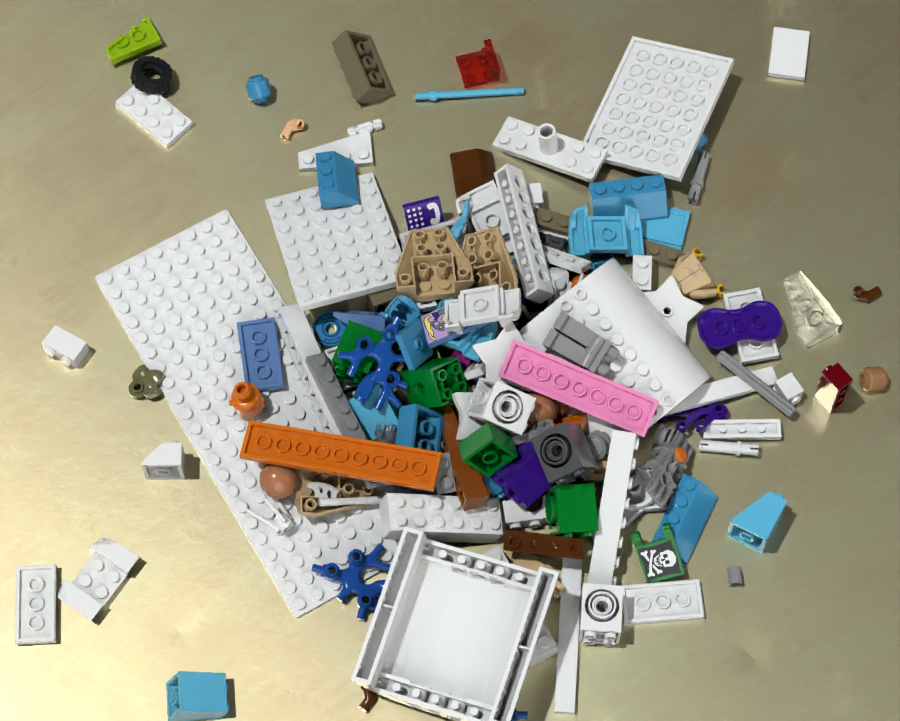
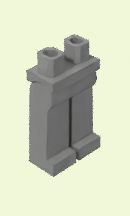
(588, 357)

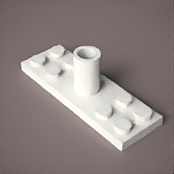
(550, 149)

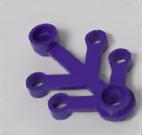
(712, 411)

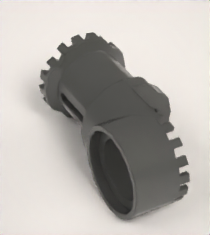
(552, 242)

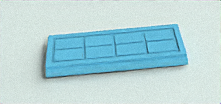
(668, 230)

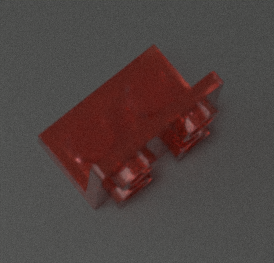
(479, 66)

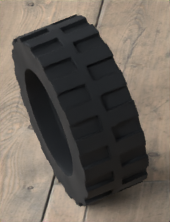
(155, 65)

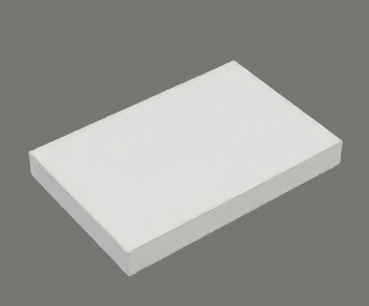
(788, 53)

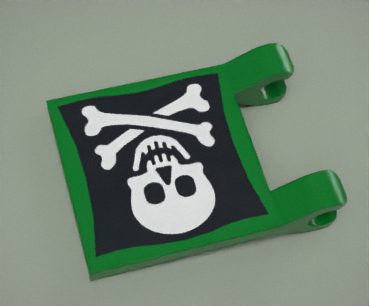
(659, 558)

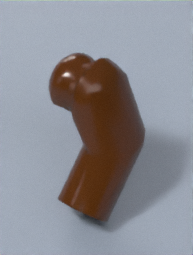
(861, 294)
(369, 699)

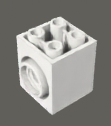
(501, 406)
(600, 614)

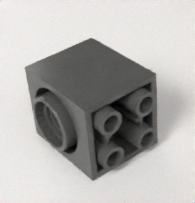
(564, 453)

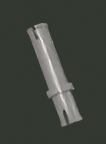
(696, 183)

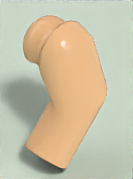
(292, 126)

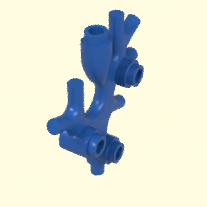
(385, 358)
(351, 579)

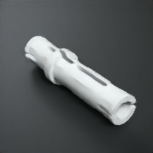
(729, 447)

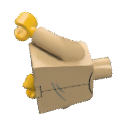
(693, 277)

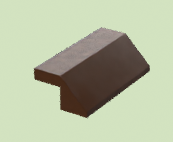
(471, 170)

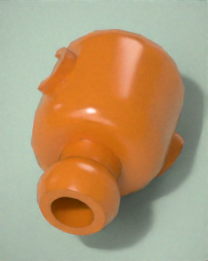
(246, 400)

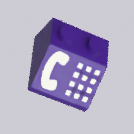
(422, 213)

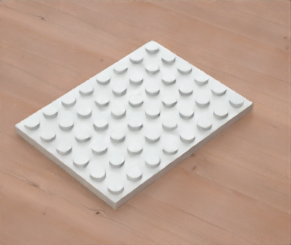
(658, 107)
(335, 249)

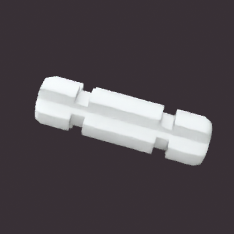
(376, 124)

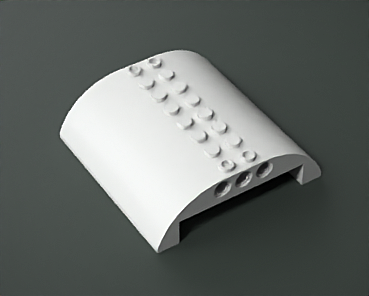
(651, 352)
(454, 630)

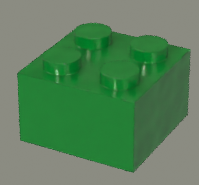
(487, 449)

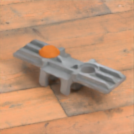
(668, 468)

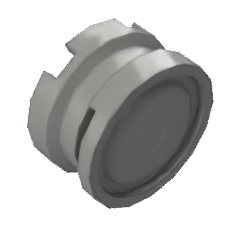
(663, 436)
(599, 444)

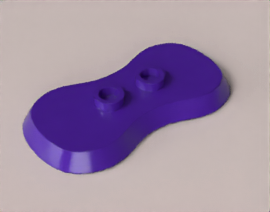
(755, 321)

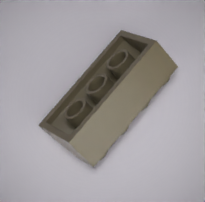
(362, 67)

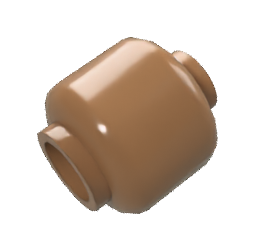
(873, 379)

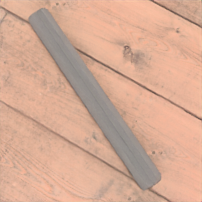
(756, 383)

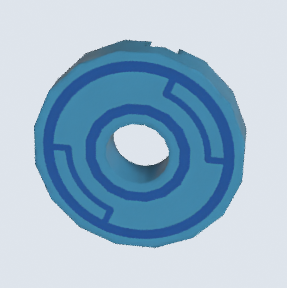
(322, 323)

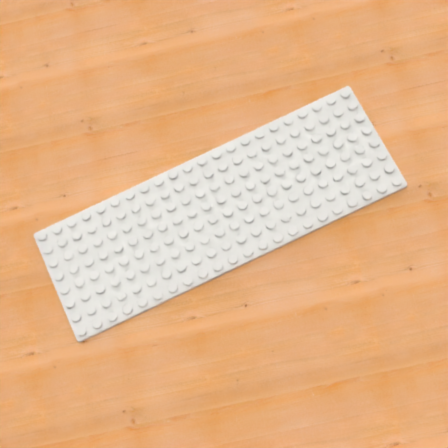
(183, 317)

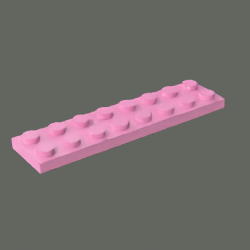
(578, 388)

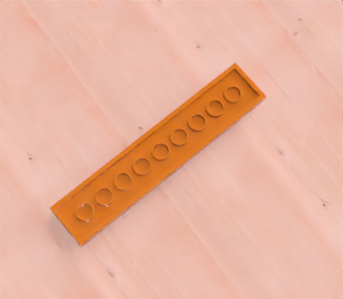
(341, 455)

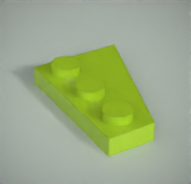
(133, 43)

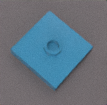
(413, 344)

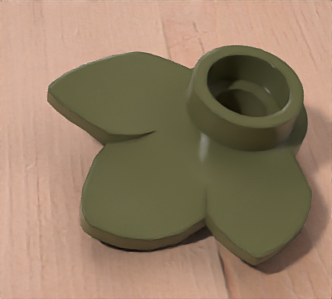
(148, 381)

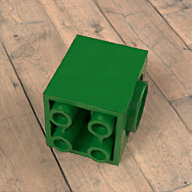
(347, 344)
(435, 382)
(572, 510)

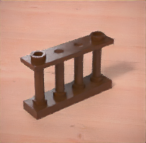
(543, 544)

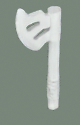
(334, 501)

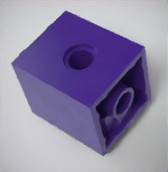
(523, 476)

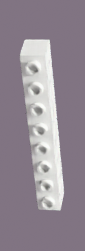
(523, 233)

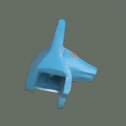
(403, 308)

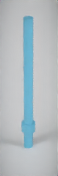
(432, 95)

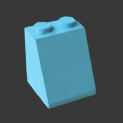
(370, 417)
(758, 521)
(197, 696)

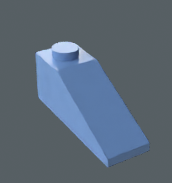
(366, 318)

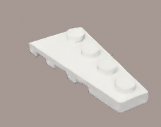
(353, 147)

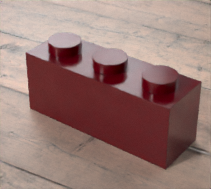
(833, 387)

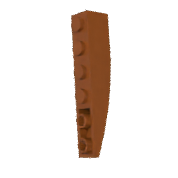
(468, 481)

